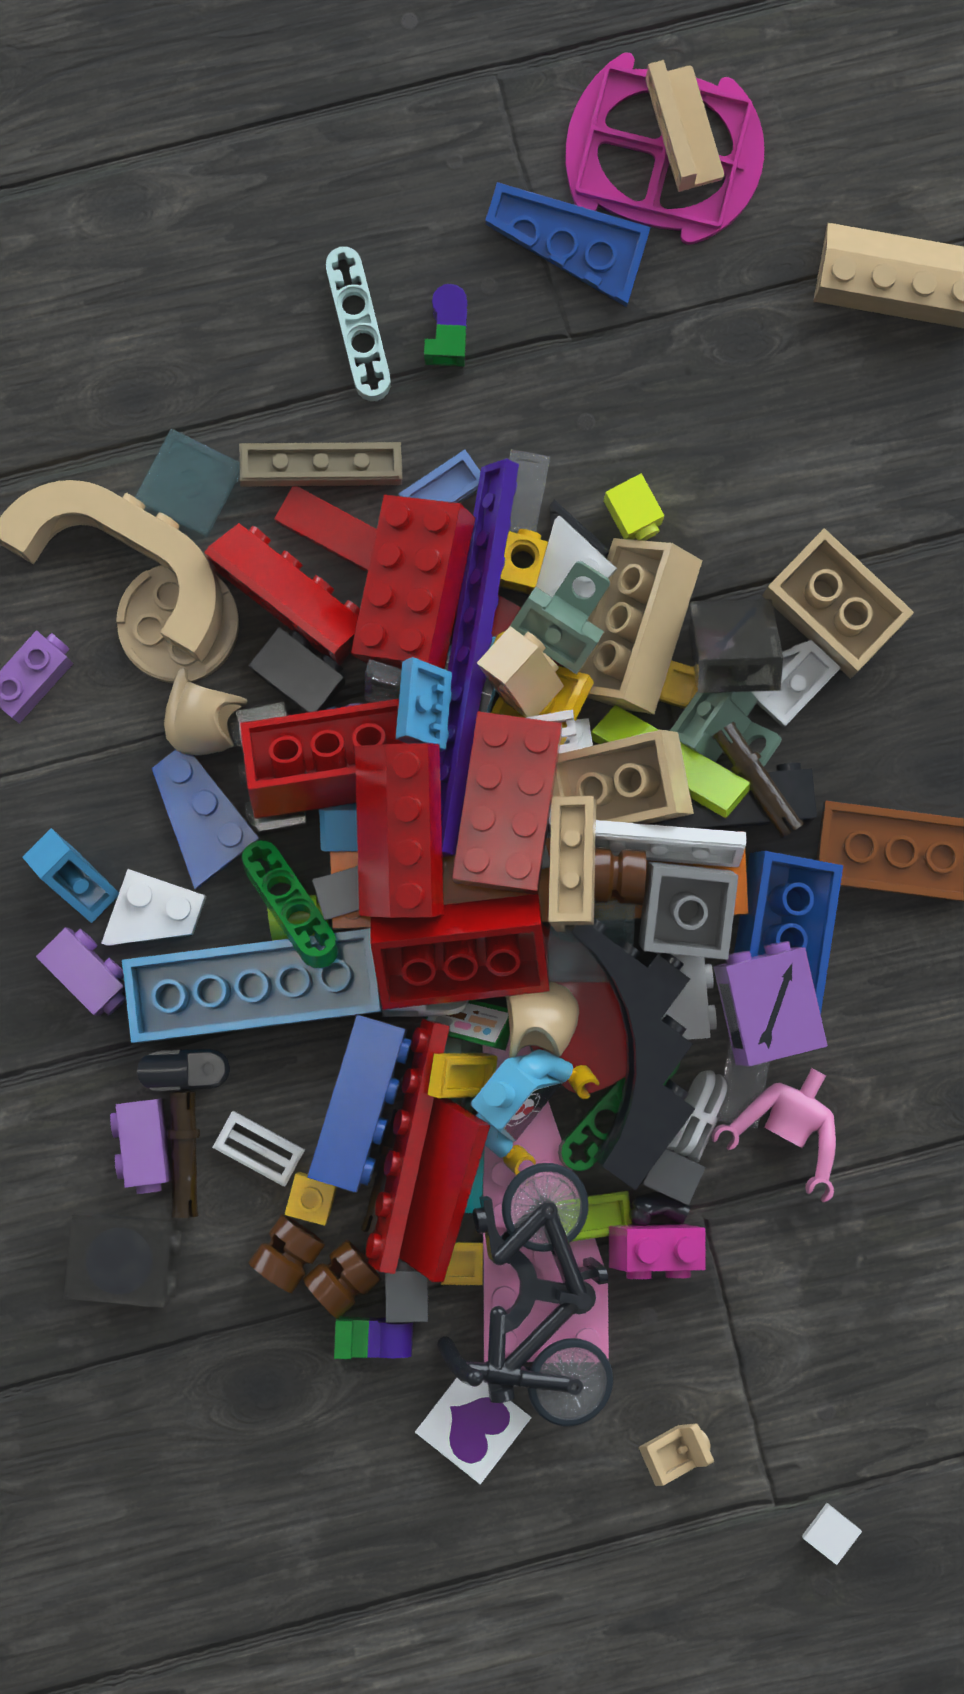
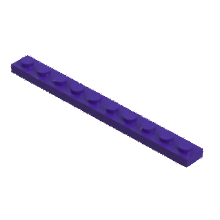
(474, 636)

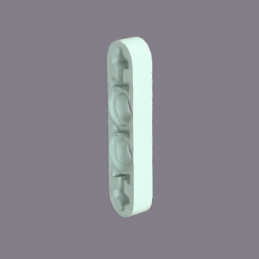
(360, 323)

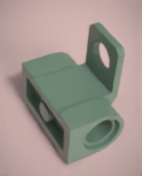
(562, 619)
(711, 713)

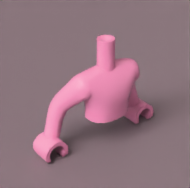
(793, 1117)

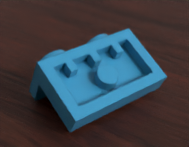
(423, 703)

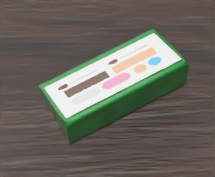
(478, 1024)

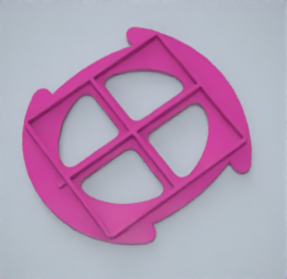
(697, 222)

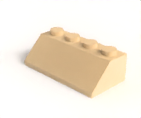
(892, 275)
(639, 622)

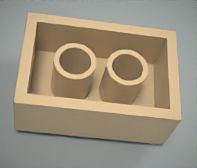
(837, 603)

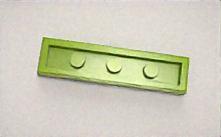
(707, 780)

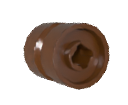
(620, 876)
(287, 1253)
(342, 1279)

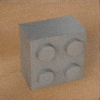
(688, 910)

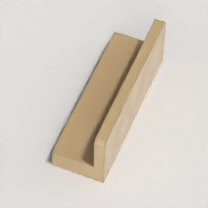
(684, 126)
(572, 861)

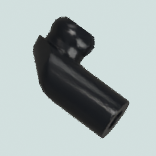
(656, 1204)

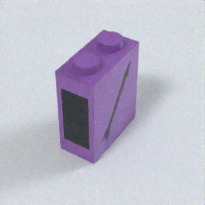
(770, 1004)

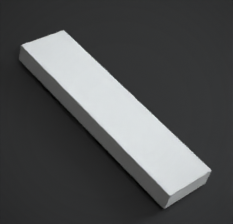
(673, 843)

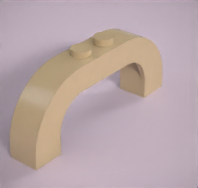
(61, 504)

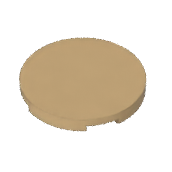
(145, 611)

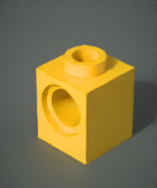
(517, 578)
(310, 1199)

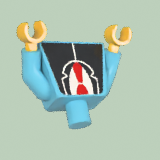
(518, 1094)

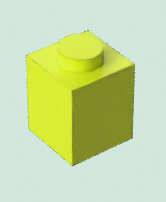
(634, 509)

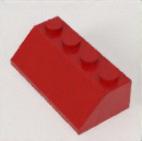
(284, 590)
(310, 756)
(399, 830)

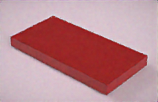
(442, 1187)

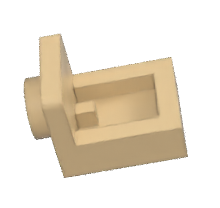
(676, 1453)

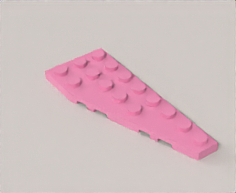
(501, 1281)

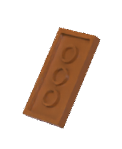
(894, 850)

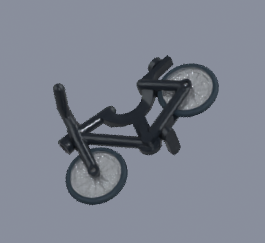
(572, 1376)

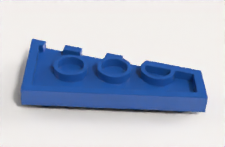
(578, 240)

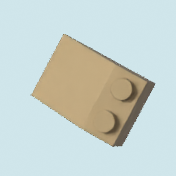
(631, 778)

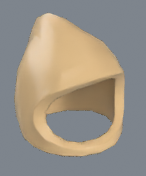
(199, 717)
(542, 1019)

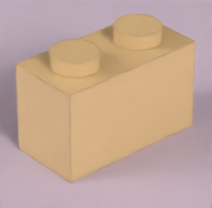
(521, 672)

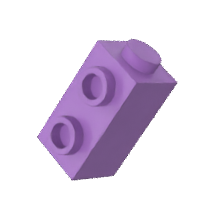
(32, 674)
(83, 972)
(142, 1145)

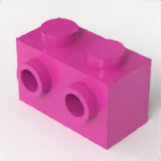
(657, 1248)

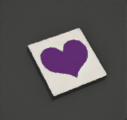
(472, 1428)

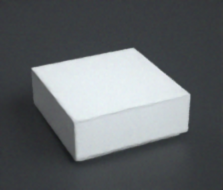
(831, 1533)

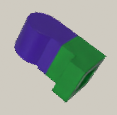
(450, 312)
(372, 1338)

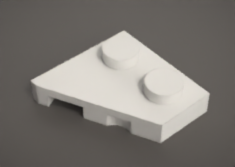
(562, 552)
(804, 673)
(152, 911)

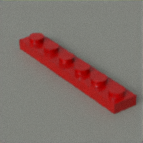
(403, 1162)

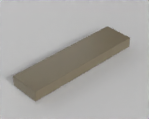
(320, 464)

